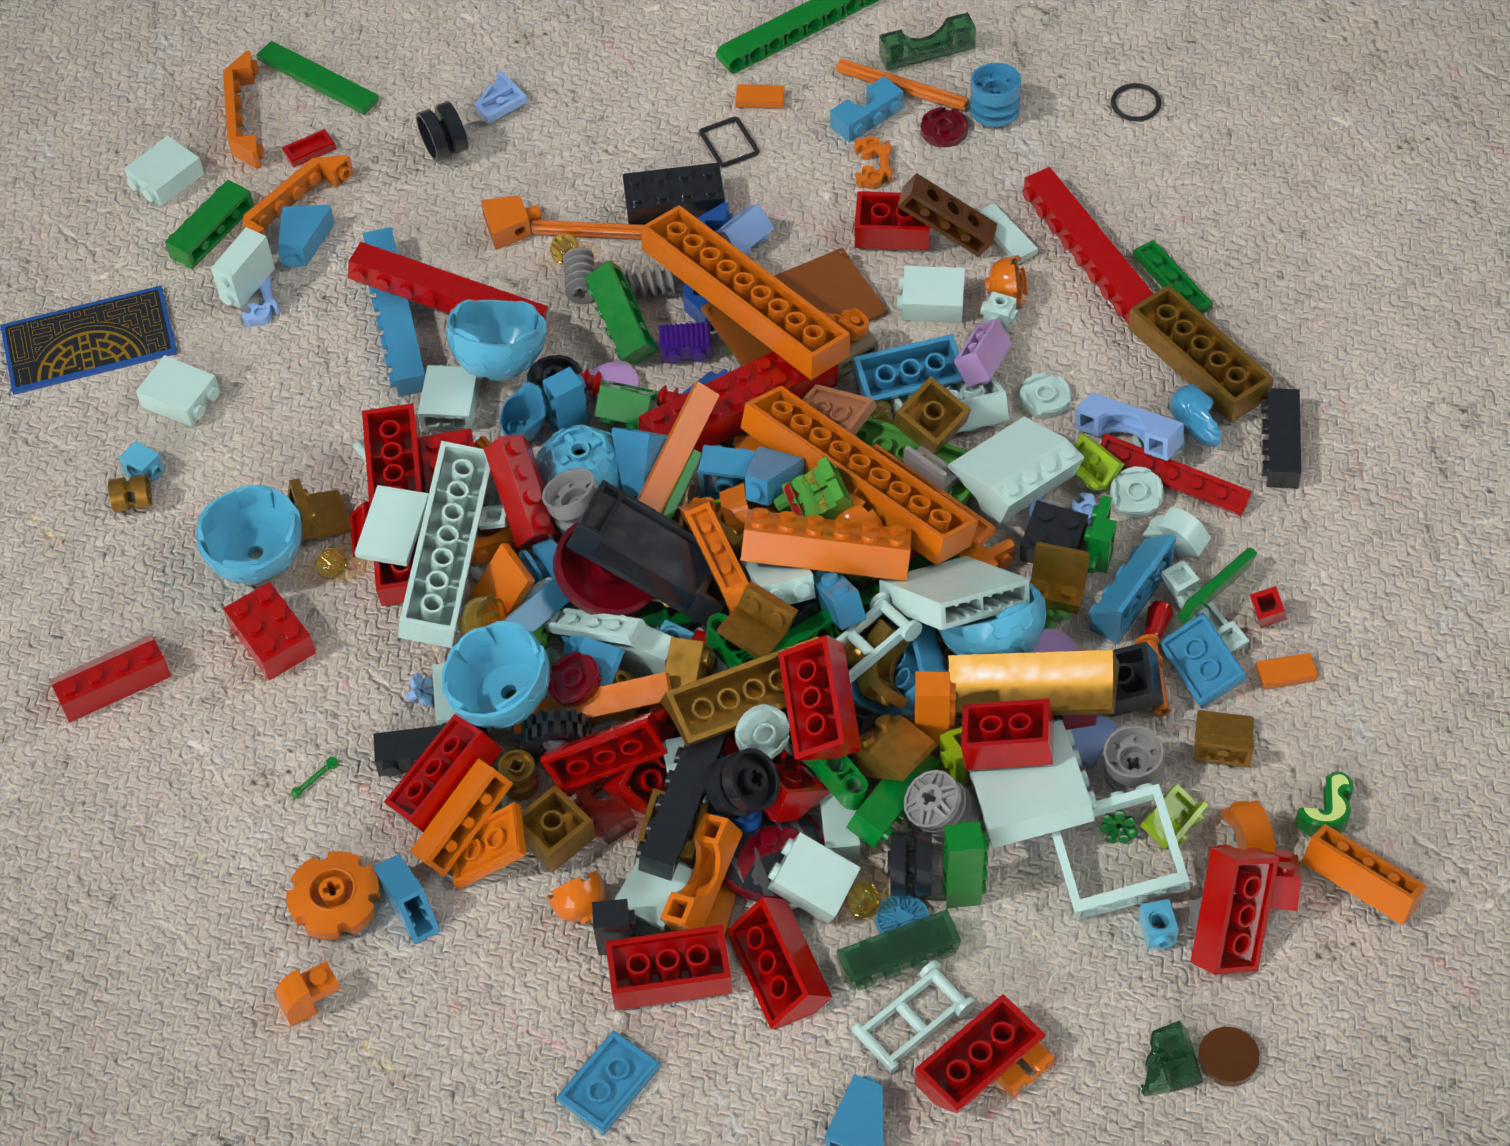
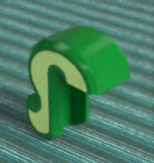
(1336, 810)

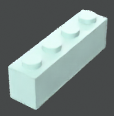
(834, 822)

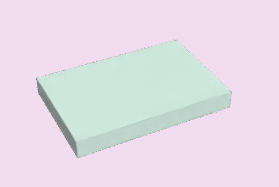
(392, 525)

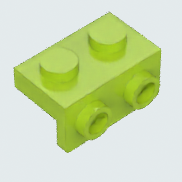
(1098, 466)
(951, 755)
(1182, 812)

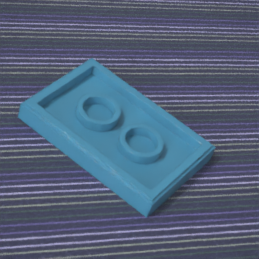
(1202, 660)
(608, 1082)

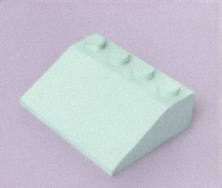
(986, 403)
(1016, 467)

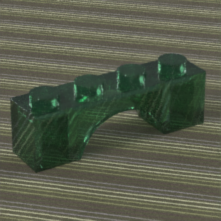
(953, 37)

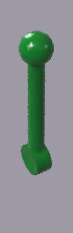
(331, 763)

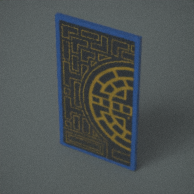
(87, 339)

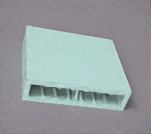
(956, 592)
(1035, 799)

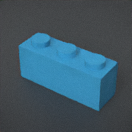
(566, 400)

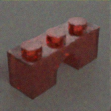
(610, 817)

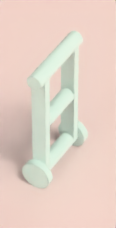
(879, 604)
(929, 974)

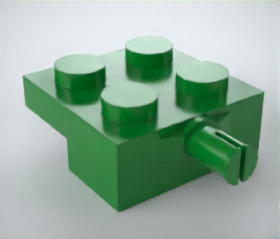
(1100, 536)

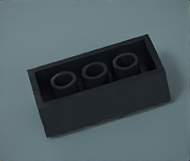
(659, 191)

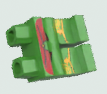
(816, 493)

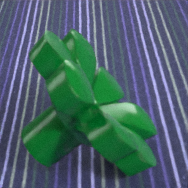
(1119, 827)

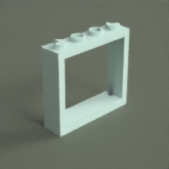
(1134, 893)

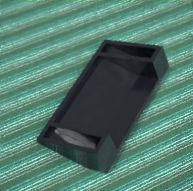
(647, 552)

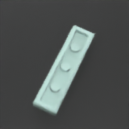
(597, 627)

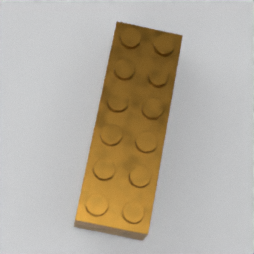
(1200, 352)

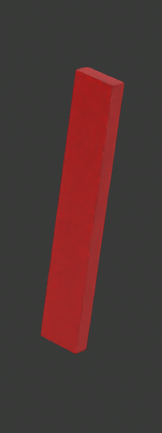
(1182, 477)

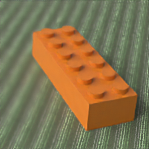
(826, 544)

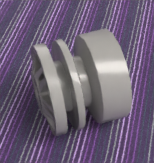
(569, 496)
(1133, 758)
(938, 801)

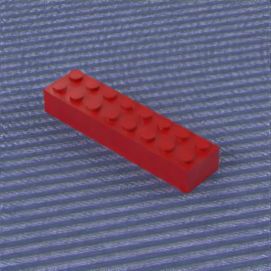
(734, 391)
(396, 462)

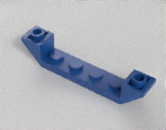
(693, 300)

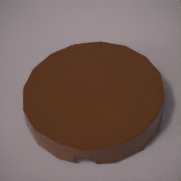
(1228, 1056)

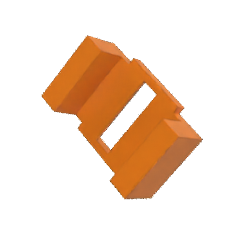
(1015, 1077)

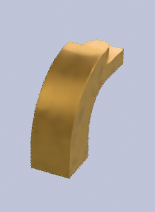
(878, 680)

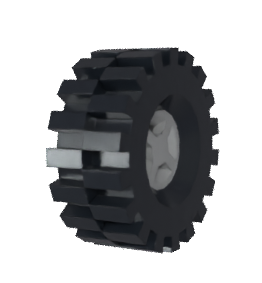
(552, 729)

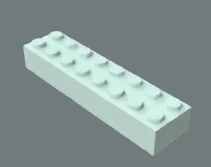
(445, 546)

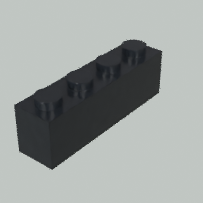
(1282, 438)
(399, 750)

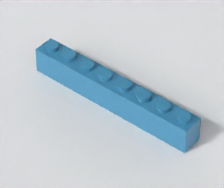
(398, 328)

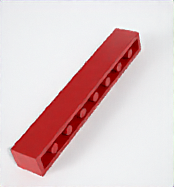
(1085, 241)
(422, 281)

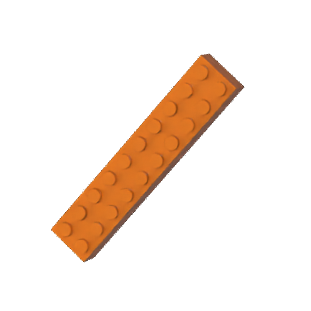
(746, 292)
(896, 496)

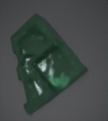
(1171, 1061)

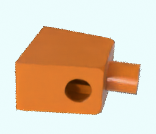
(508, 219)

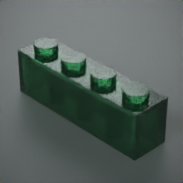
(898, 949)

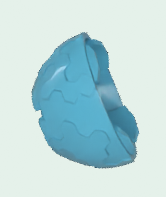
(495, 337)
(599, 457)
(247, 523)
(1010, 631)
(490, 665)

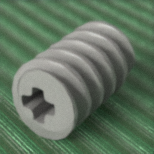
(577, 265)
(649, 280)

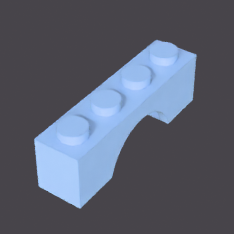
(1105, 415)

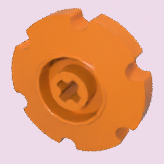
(353, 889)

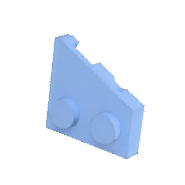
(499, 99)

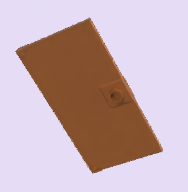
(825, 282)

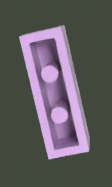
(983, 352)

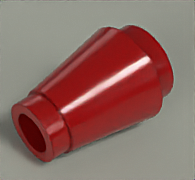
(1158, 618)

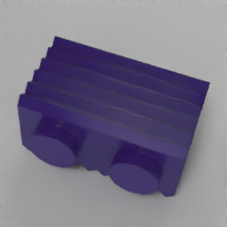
(685, 342)

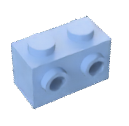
(747, 228)

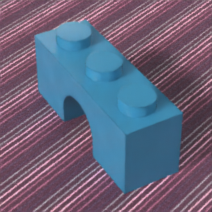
(854, 120)
(839, 597)

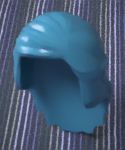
(1192, 408)
(524, 412)

